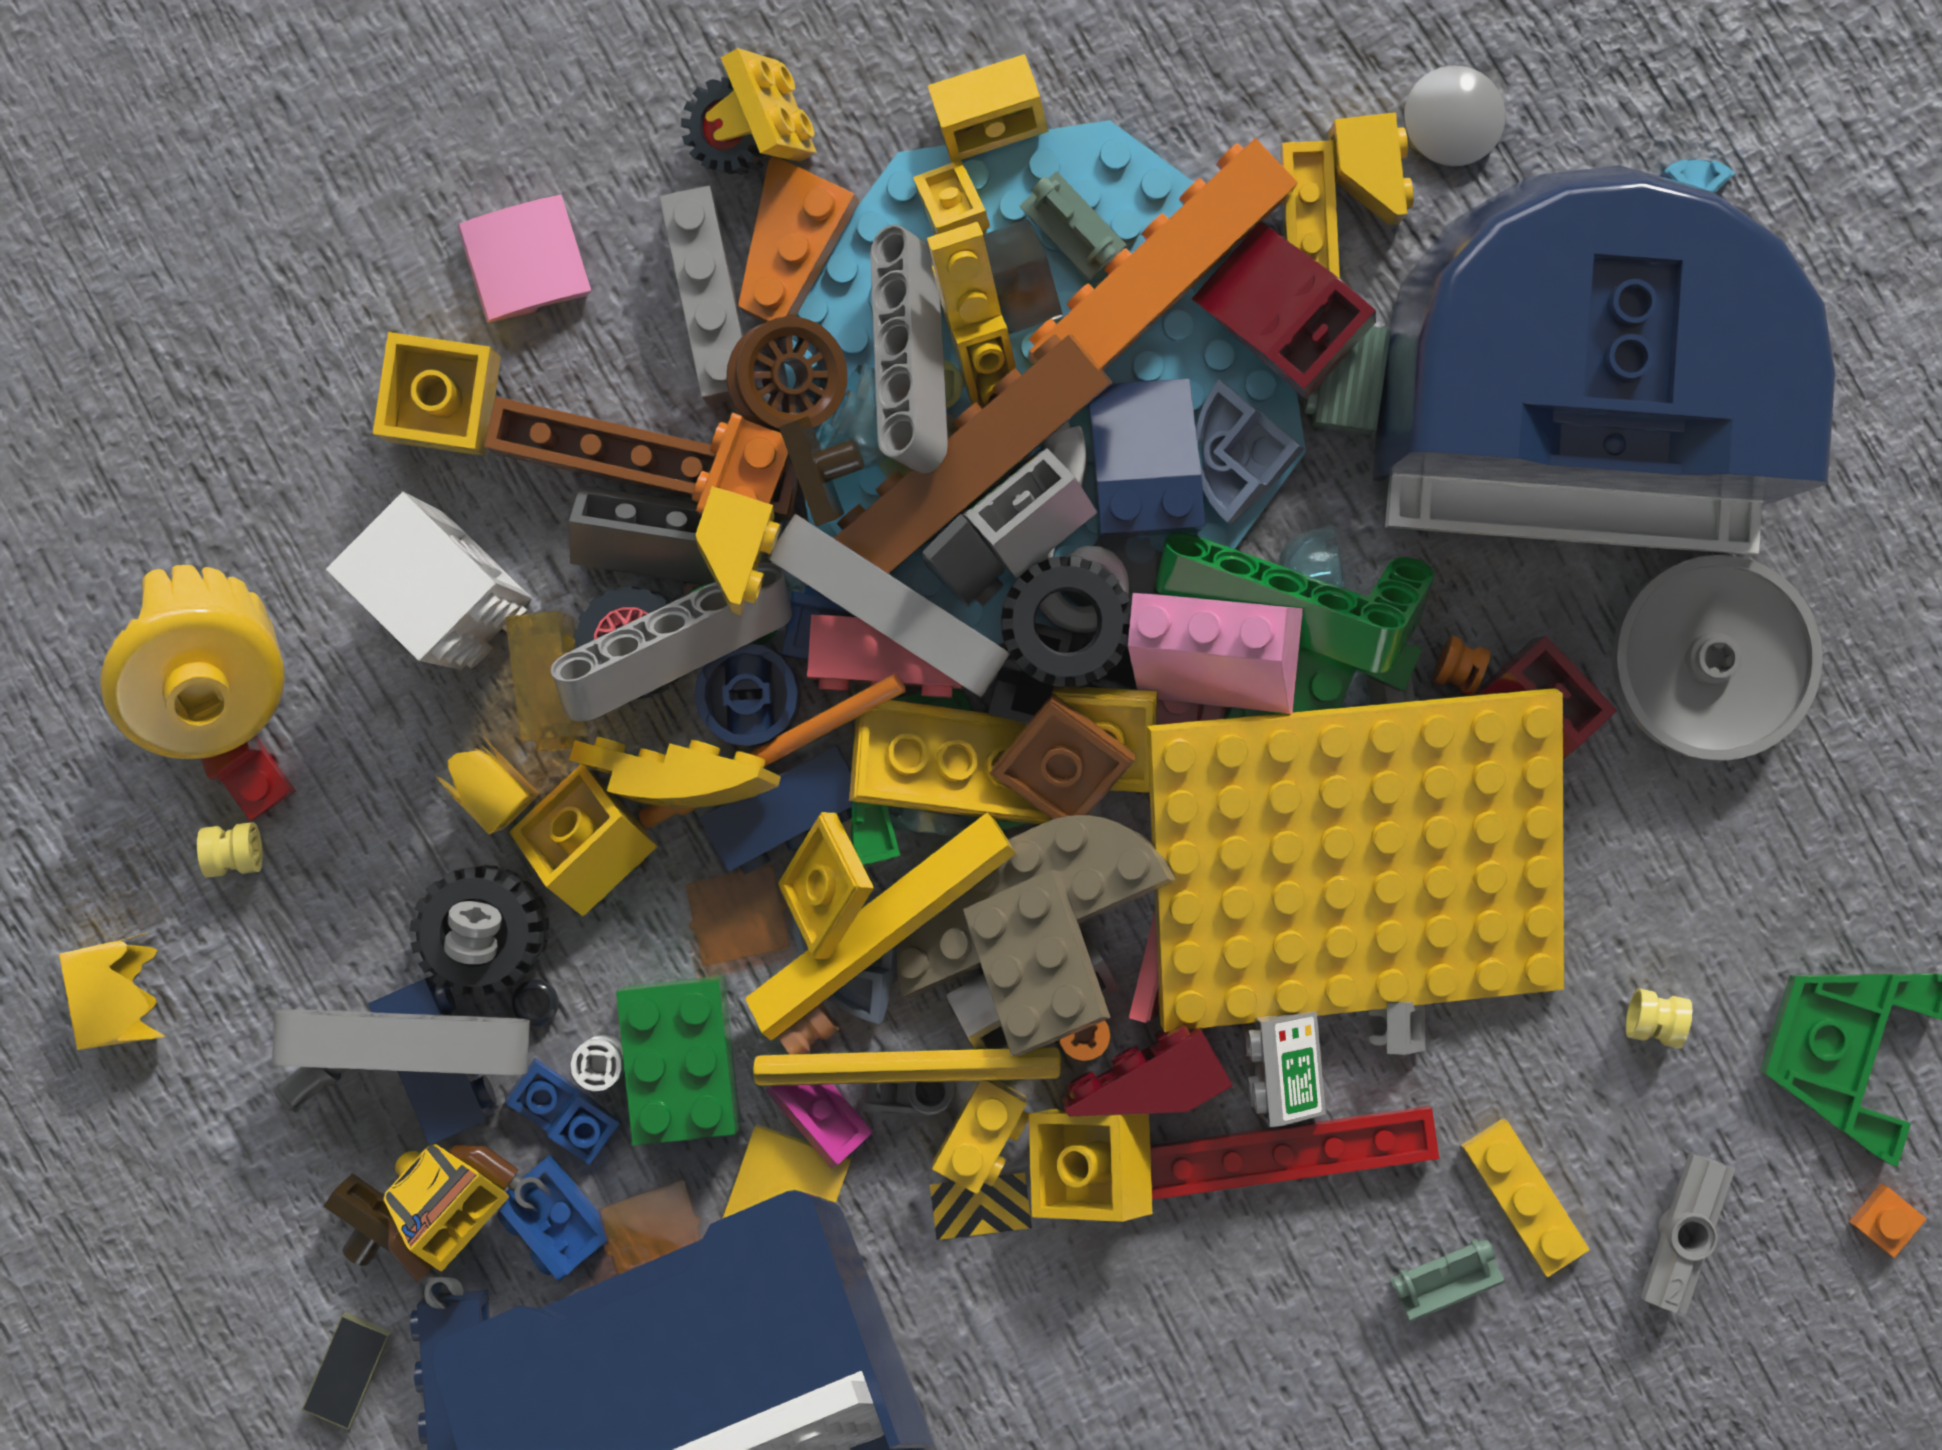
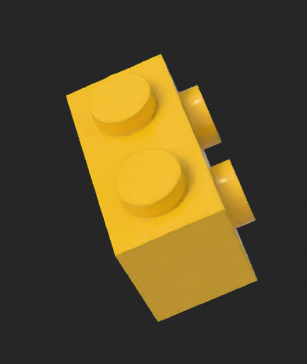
(992, 103)
(979, 1134)

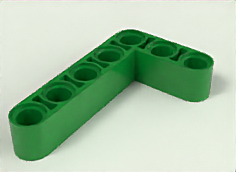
(1334, 620)

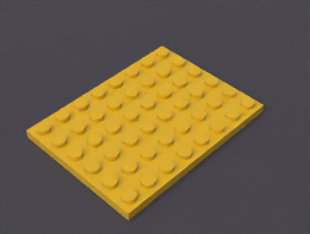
(1359, 857)

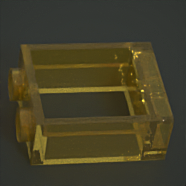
(534, 646)

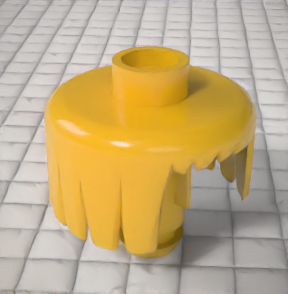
(194, 666)

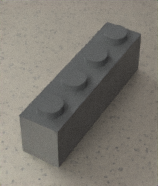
(639, 535)

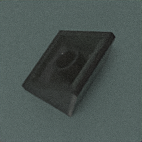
(1022, 277)

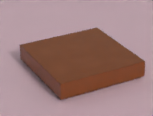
(1062, 761)

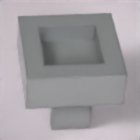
(1404, 1028)

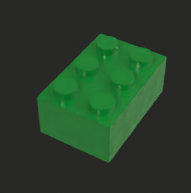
(678, 1060)

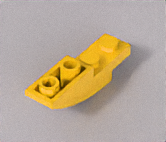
(972, 310)
(679, 778)

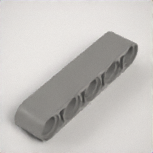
(908, 351)
(888, 605)
(665, 646)
(400, 1042)

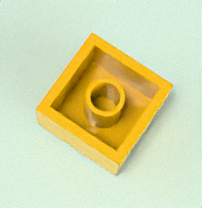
(436, 393)
(1090, 1166)

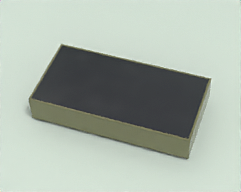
(346, 1370)

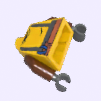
(443, 1204)

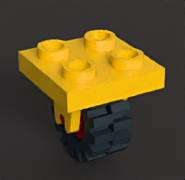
(747, 116)

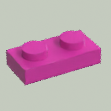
(822, 1119)

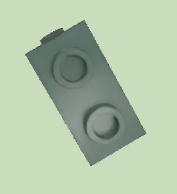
(1072, 225)
(1447, 1280)

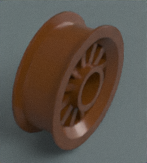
(808, 336)

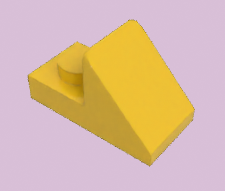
(950, 198)

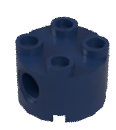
(748, 695)

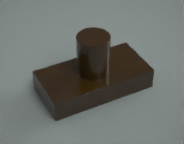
(818, 468)
(366, 1212)

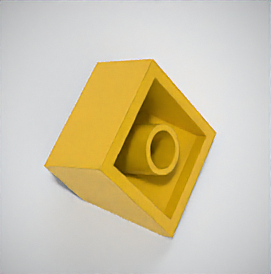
(582, 840)

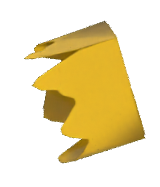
(488, 788)
(102, 994)

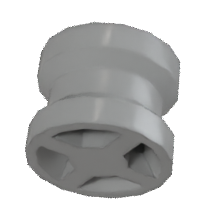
(472, 932)

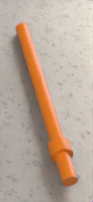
(801, 736)

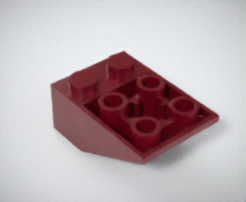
(1286, 309)
(1544, 666)
(1163, 1078)

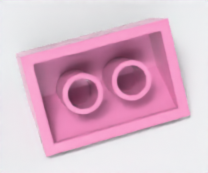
(1215, 651)

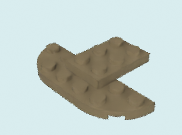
(1027, 931)

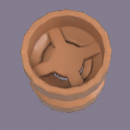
(802, 1034)

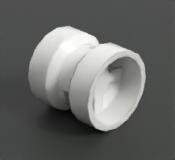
(605, 1057)

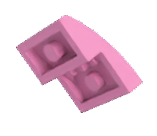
(524, 258)

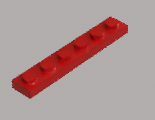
(1293, 1152)

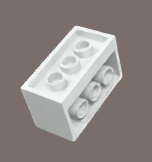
(429, 584)

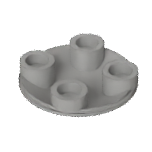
(1454, 116)

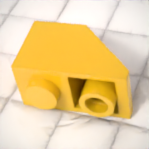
(1370, 164)
(732, 541)

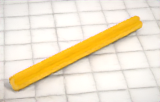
(905, 1067)

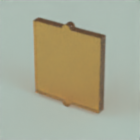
(737, 915)
(649, 1226)

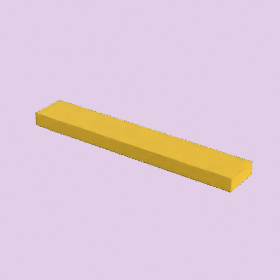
(882, 925)

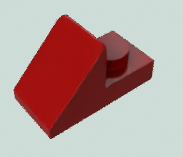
(250, 777)

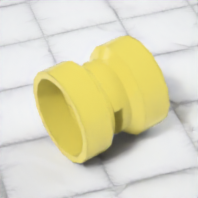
(231, 849)
(1658, 1018)

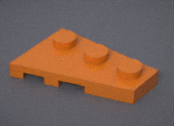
(792, 239)

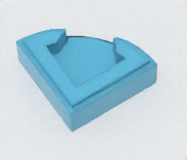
(1700, 173)

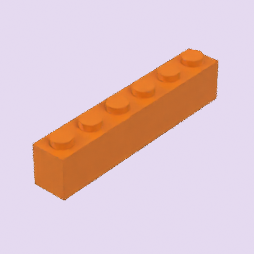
(1174, 255)

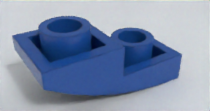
(562, 1111)

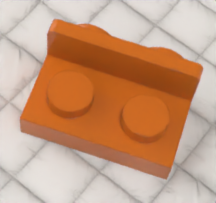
(746, 462)

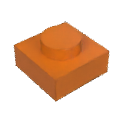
(1887, 1220)

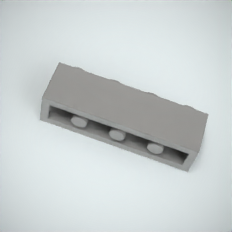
(704, 286)

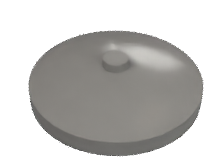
(1717, 658)

